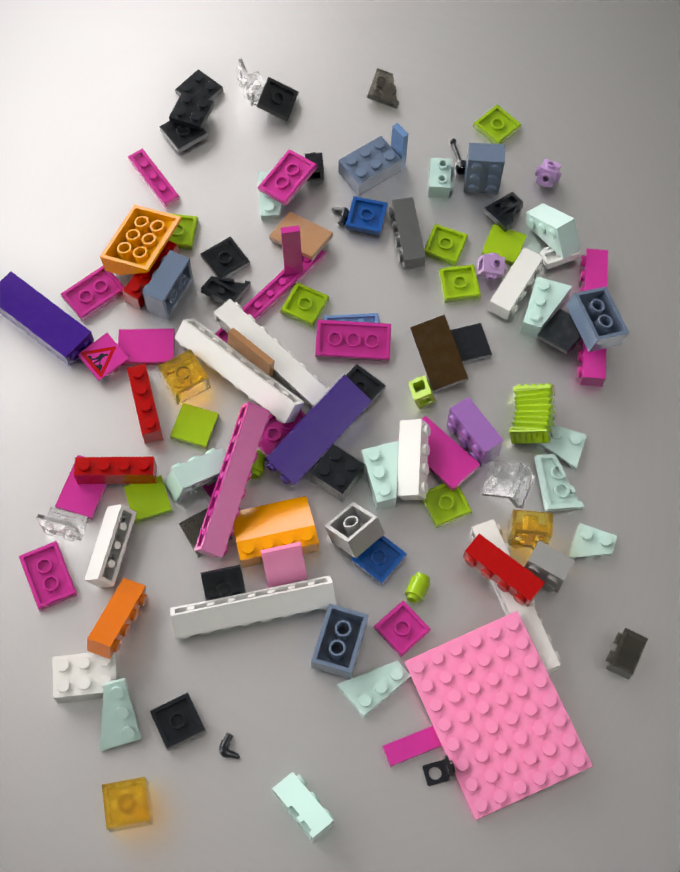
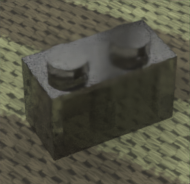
(626, 653)

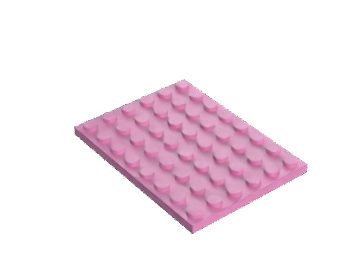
(497, 715)

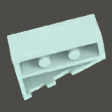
(554, 229)
(543, 304)
(194, 473)
(381, 473)
(304, 806)

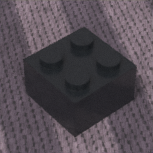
(337, 472)

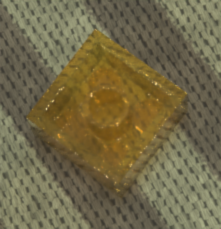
(184, 377)
(529, 528)
(127, 804)

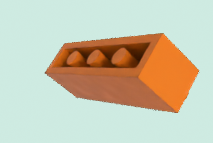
(116, 618)

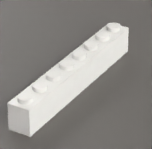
(286, 368)
(239, 370)
(252, 607)
(529, 616)

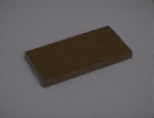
(439, 353)

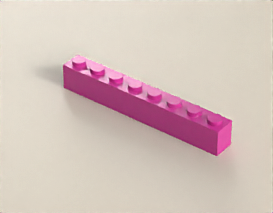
(594, 275)
(232, 481)

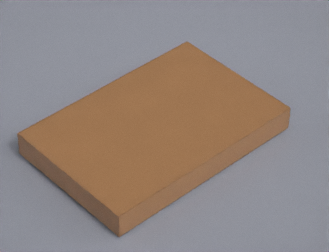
(312, 235)
(250, 351)

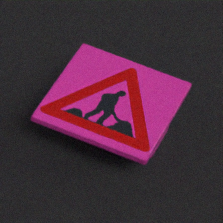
(103, 357)

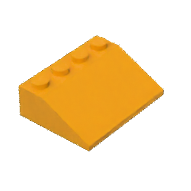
(138, 241)
(272, 527)

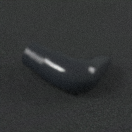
(343, 211)
(224, 747)

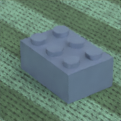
(369, 165)
(484, 168)
(167, 284)
(597, 319)
(339, 641)

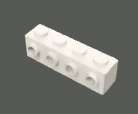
(515, 284)
(413, 460)
(110, 546)

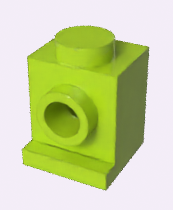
(422, 392)

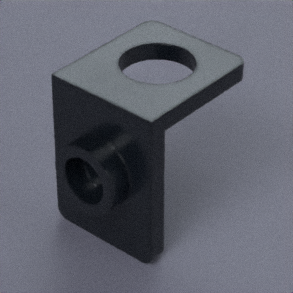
(446, 767)

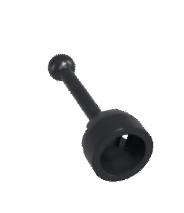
(460, 164)

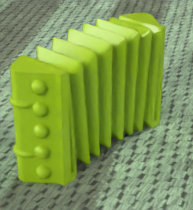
(533, 413)

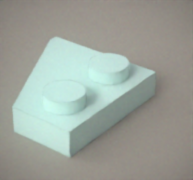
(591, 542)

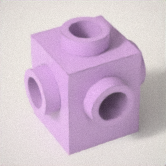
(548, 173)
(491, 266)

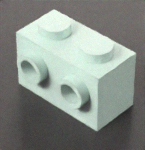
(440, 177)

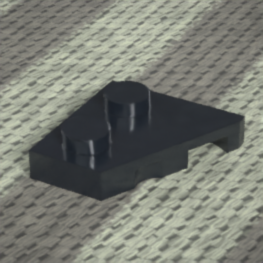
(504, 210)
(224, 289)

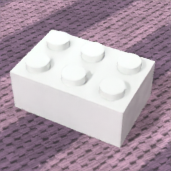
(82, 676)

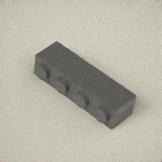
(408, 233)

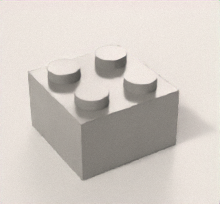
(354, 529)
(549, 566)

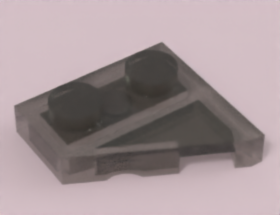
(383, 89)

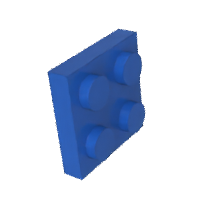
(366, 215)
(380, 559)

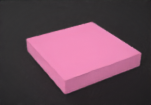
(284, 564)

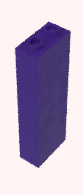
(42, 319)
(317, 431)

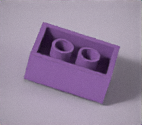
(474, 431)

